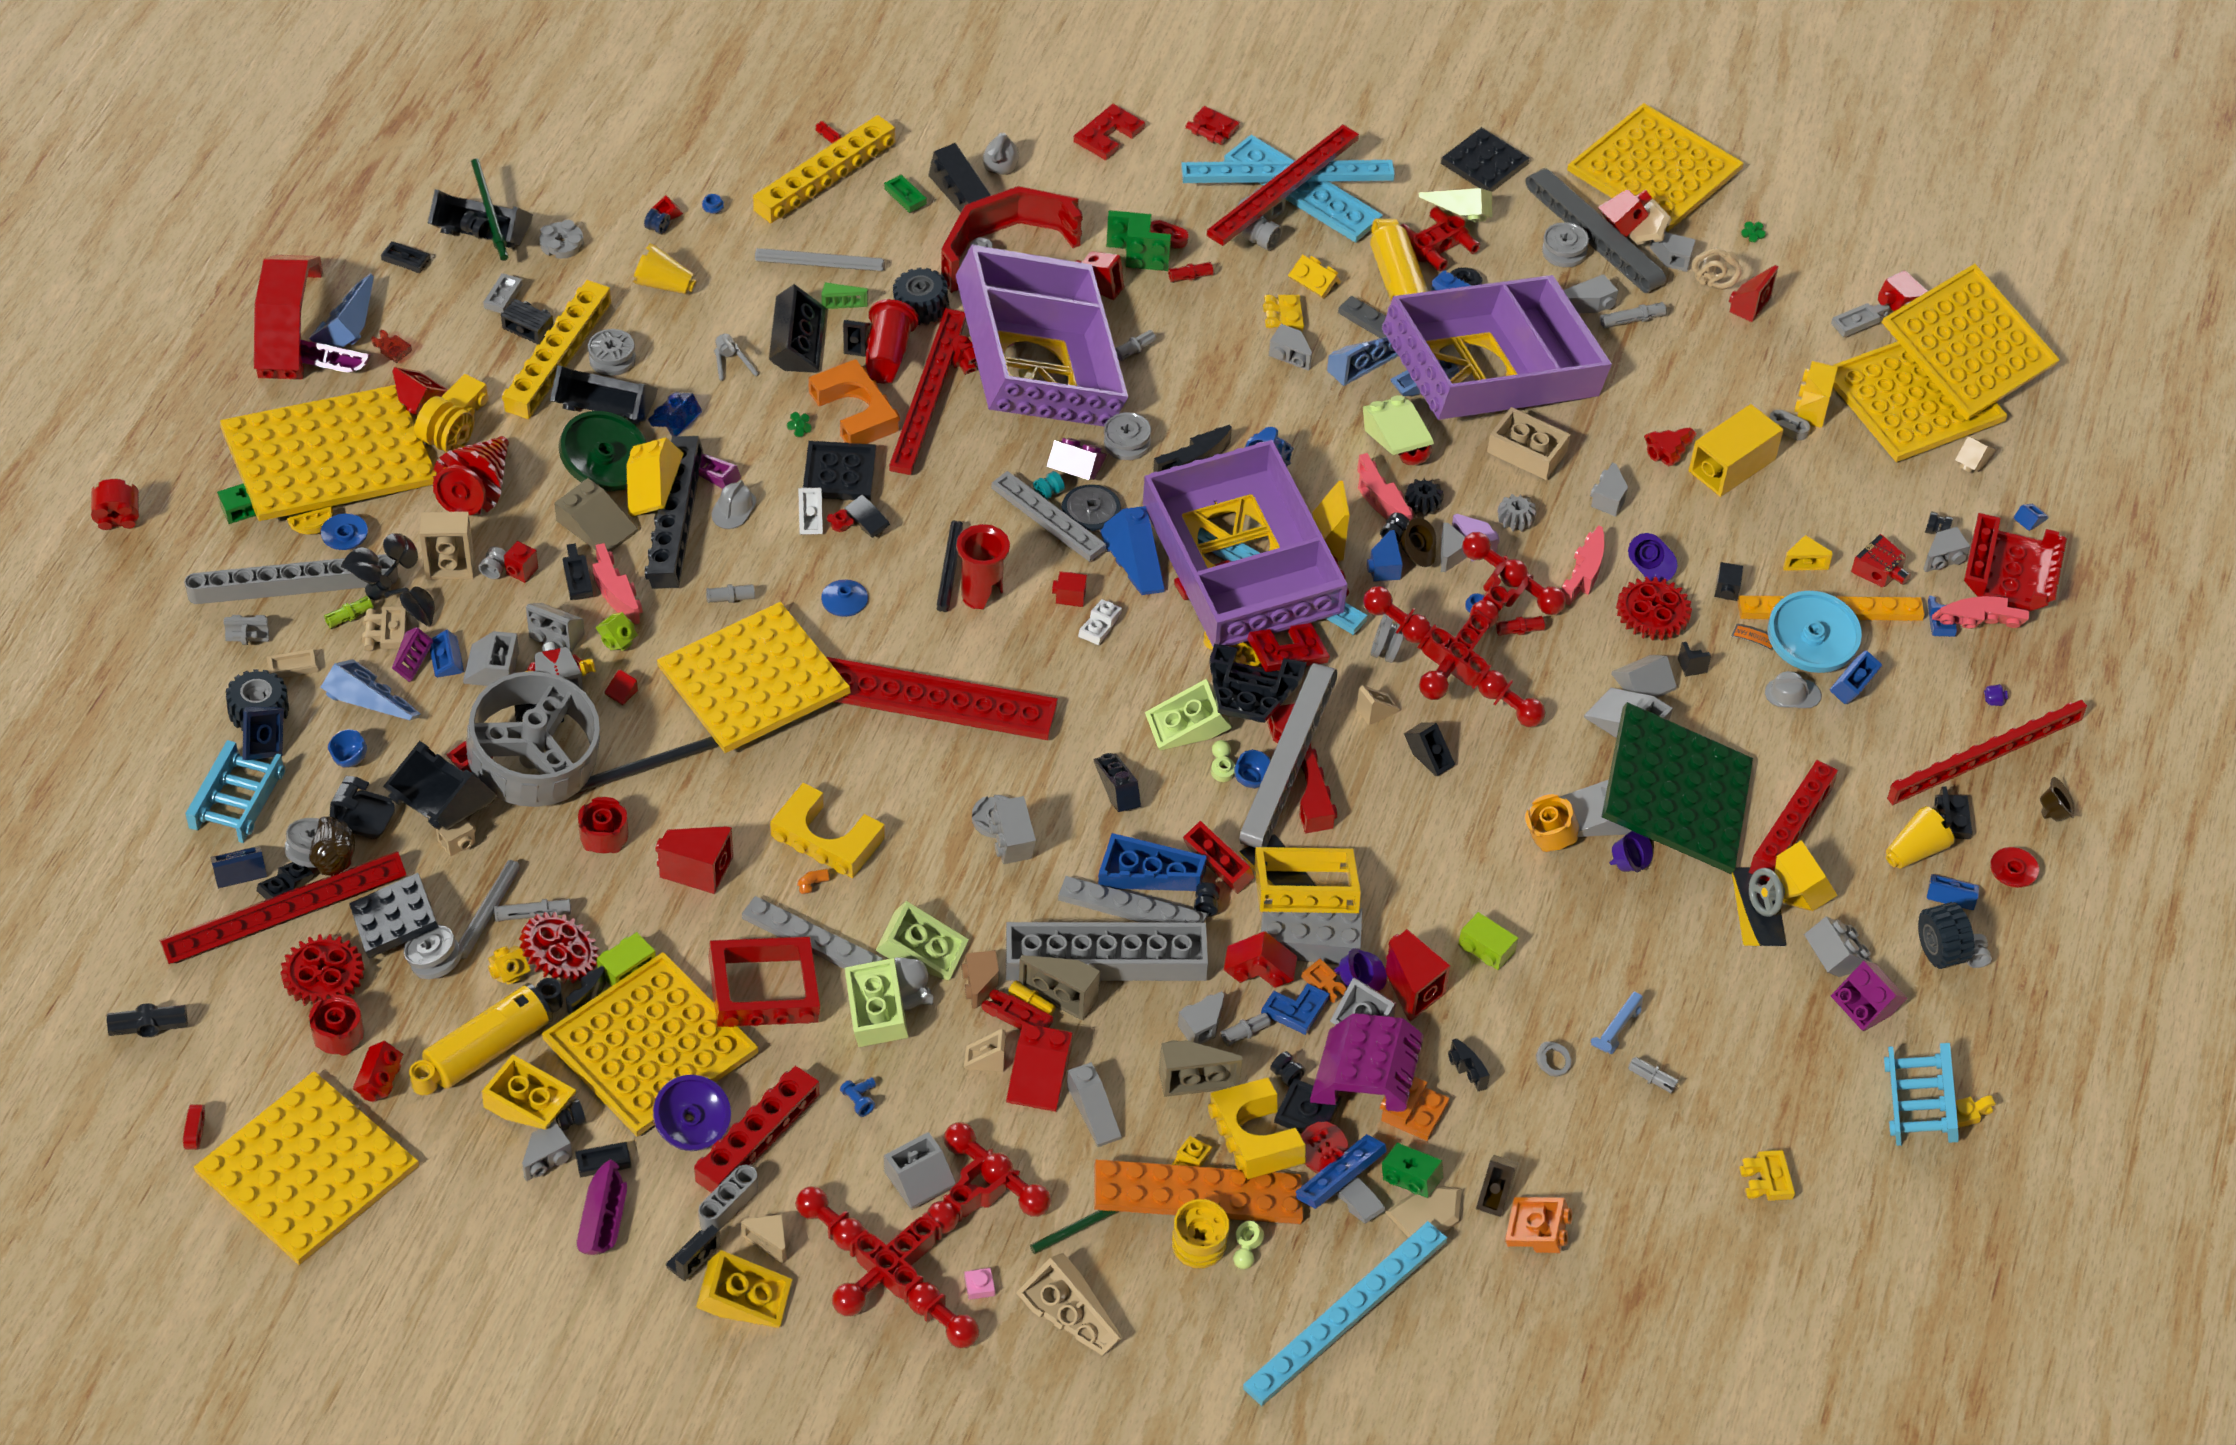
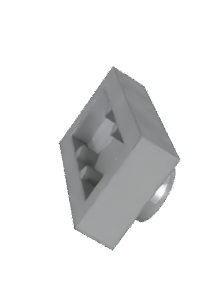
(502, 293)

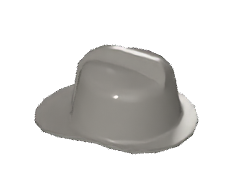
(733, 506)
(1792, 691)

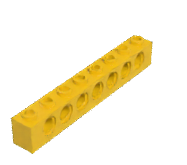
(823, 169)
(556, 349)

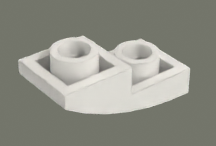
(1100, 622)

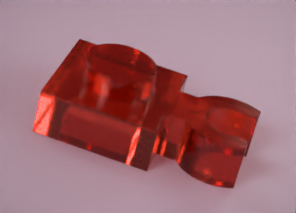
(393, 347)

